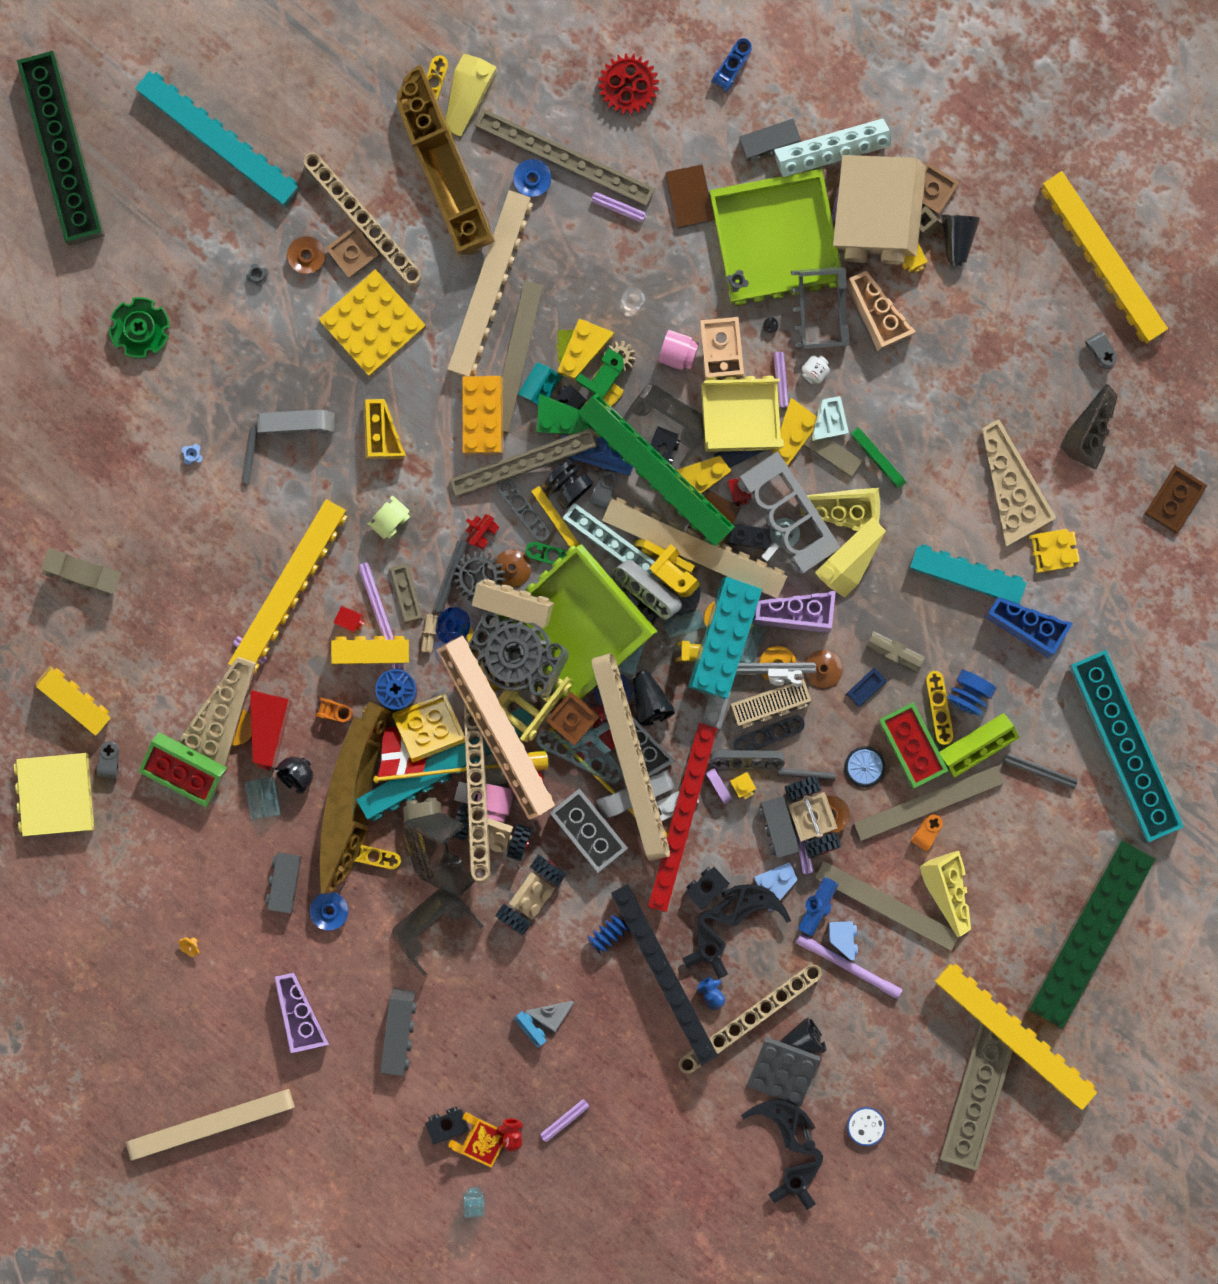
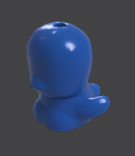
(712, 996)

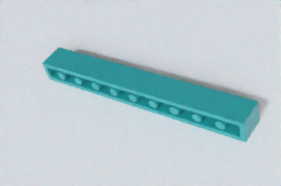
(217, 139)
(399, 790)

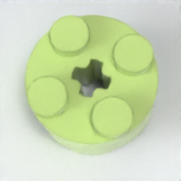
(389, 517)

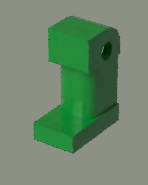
(605, 376)

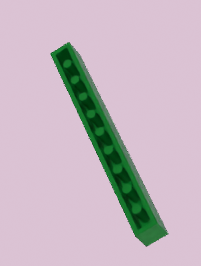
(655, 470)

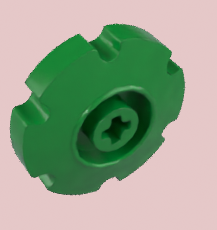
(141, 313)

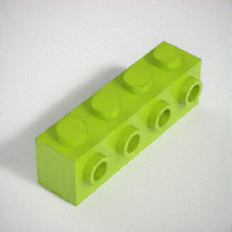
(979, 745)

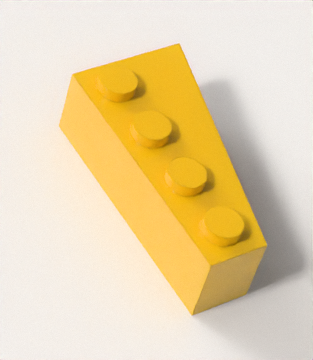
(370, 651)
(73, 701)

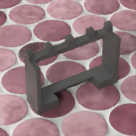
(843, 327)

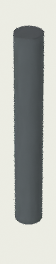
(249, 455)
(805, 774)

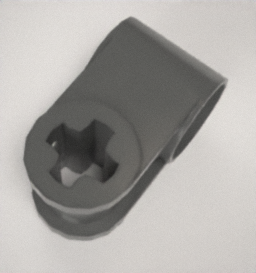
(1099, 347)
(603, 493)
(107, 764)

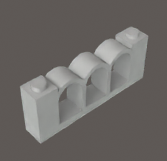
(814, 552)

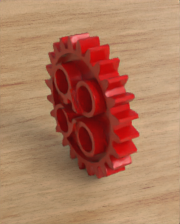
(618, 70)

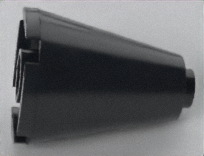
(959, 236)
(650, 700)
(806, 1037)

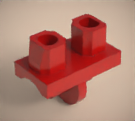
(485, 524)

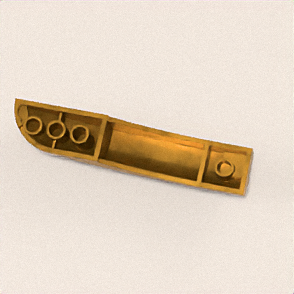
(443, 164)
(343, 818)

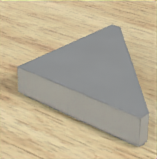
(551, 1015)

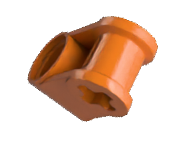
(331, 711)
(925, 835)

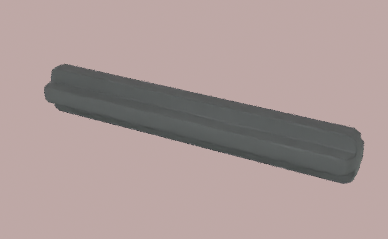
(449, 576)
(1040, 771)

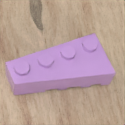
(798, 612)
(299, 1020)

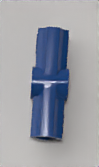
(818, 906)

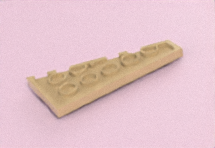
(1017, 495)
(218, 719)

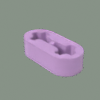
(719, 786)

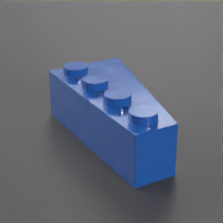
(1030, 626)

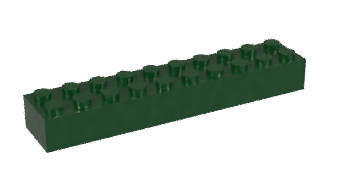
(60, 148)
(1091, 934)

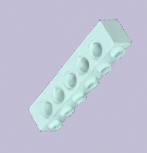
(831, 147)
(606, 538)

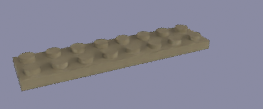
(976, 1100)

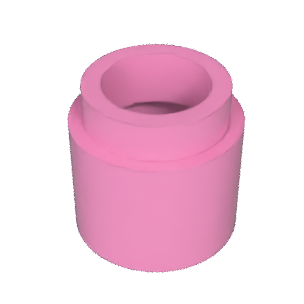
(678, 351)
(498, 802)

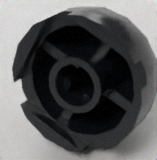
(295, 773)

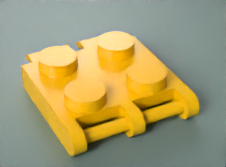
(1054, 550)

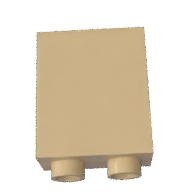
(879, 208)

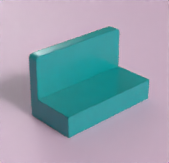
(540, 381)

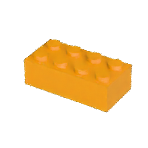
(483, 415)

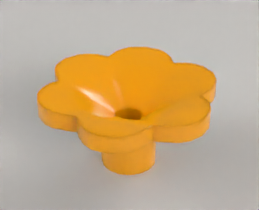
(189, 946)

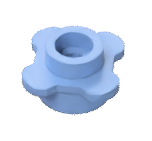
(192, 449)

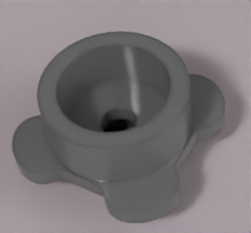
(737, 276)
(257, 279)

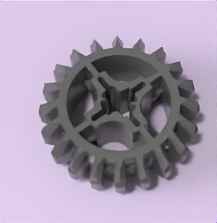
(484, 567)

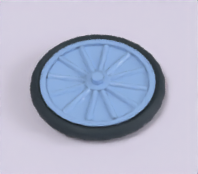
(865, 766)

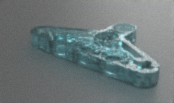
(592, 753)

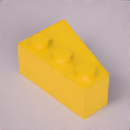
(583, 347)
(379, 431)
(705, 473)

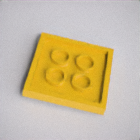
(428, 727)

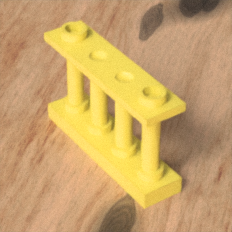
(513, 696)

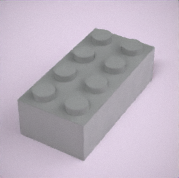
(588, 830)

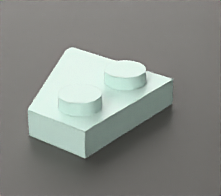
(830, 419)

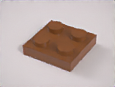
(572, 718)

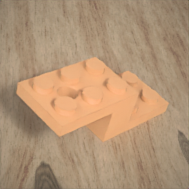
(724, 358)

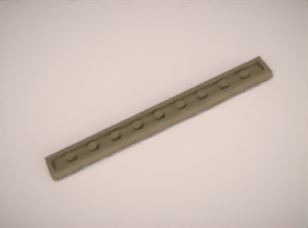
(564, 157)

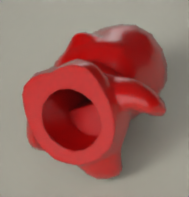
(512, 1137)

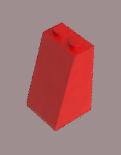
(268, 726)

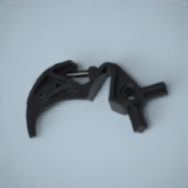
(708, 937)
(804, 1171)

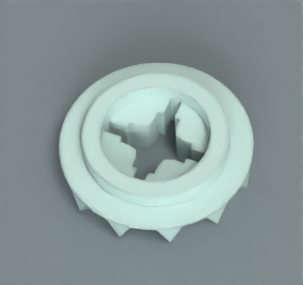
(784, 522)

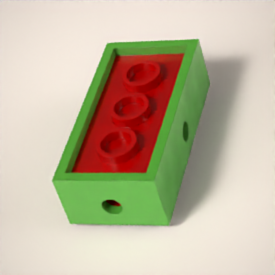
(913, 745)
(182, 769)

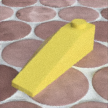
(468, 88)
(847, 507)
(846, 567)
(945, 884)

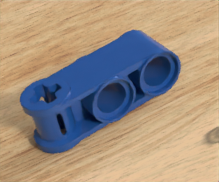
(725, 75)

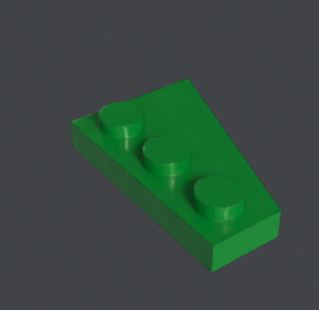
(558, 418)

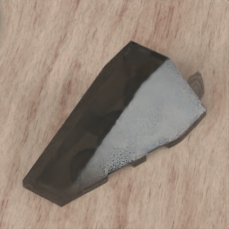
(1087, 434)

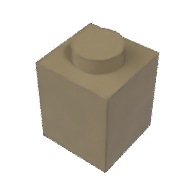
(929, 222)

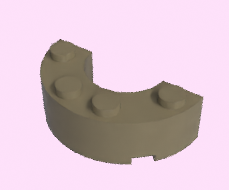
(80, 571)

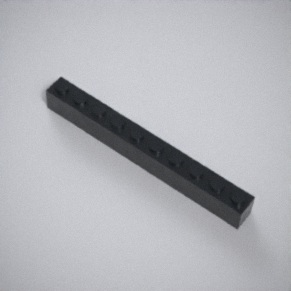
(665, 975)

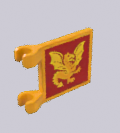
(482, 1142)

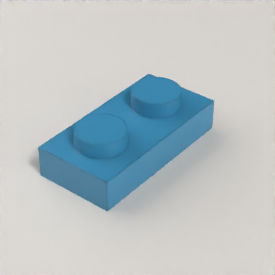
(535, 1034)

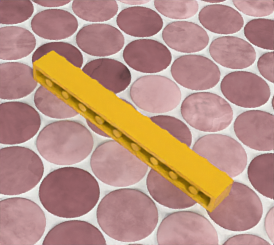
(1104, 257)
(290, 583)
(1014, 1036)

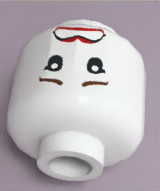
(815, 369)

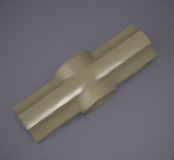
(895, 651)

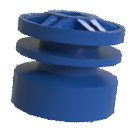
(971, 693)
(405, 696)

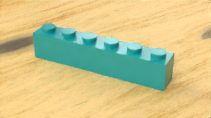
(967, 575)

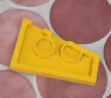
(795, 430)
(653, 550)

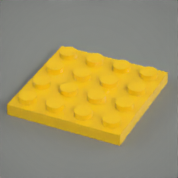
(372, 322)

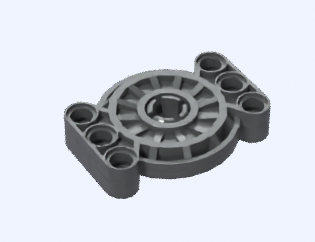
(499, 646)

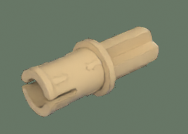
(429, 633)

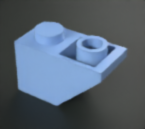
(842, 937)

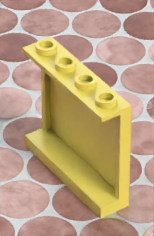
(741, 414)
(54, 794)

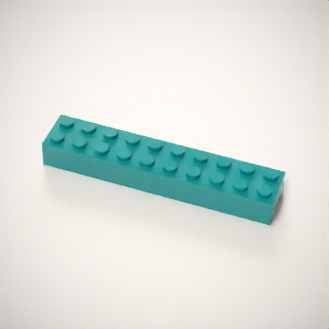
(1126, 746)

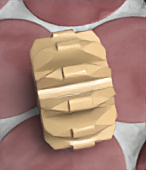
(621, 349)

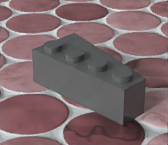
(653, 753)
(398, 1031)

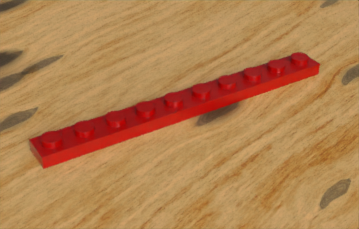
(682, 816)

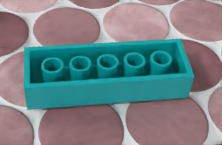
(724, 638)

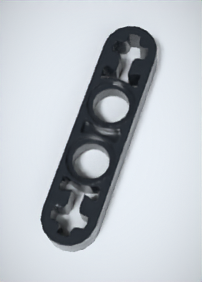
(770, 737)

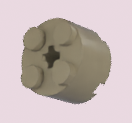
(414, 809)

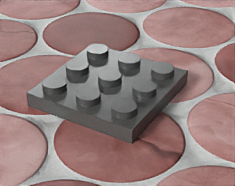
(783, 1071)

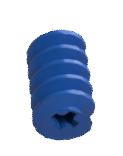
(607, 934)

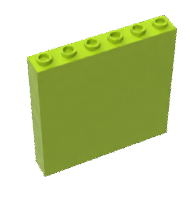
(775, 229)
(588, 617)

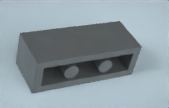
(768, 139)
(778, 827)
(283, 882)

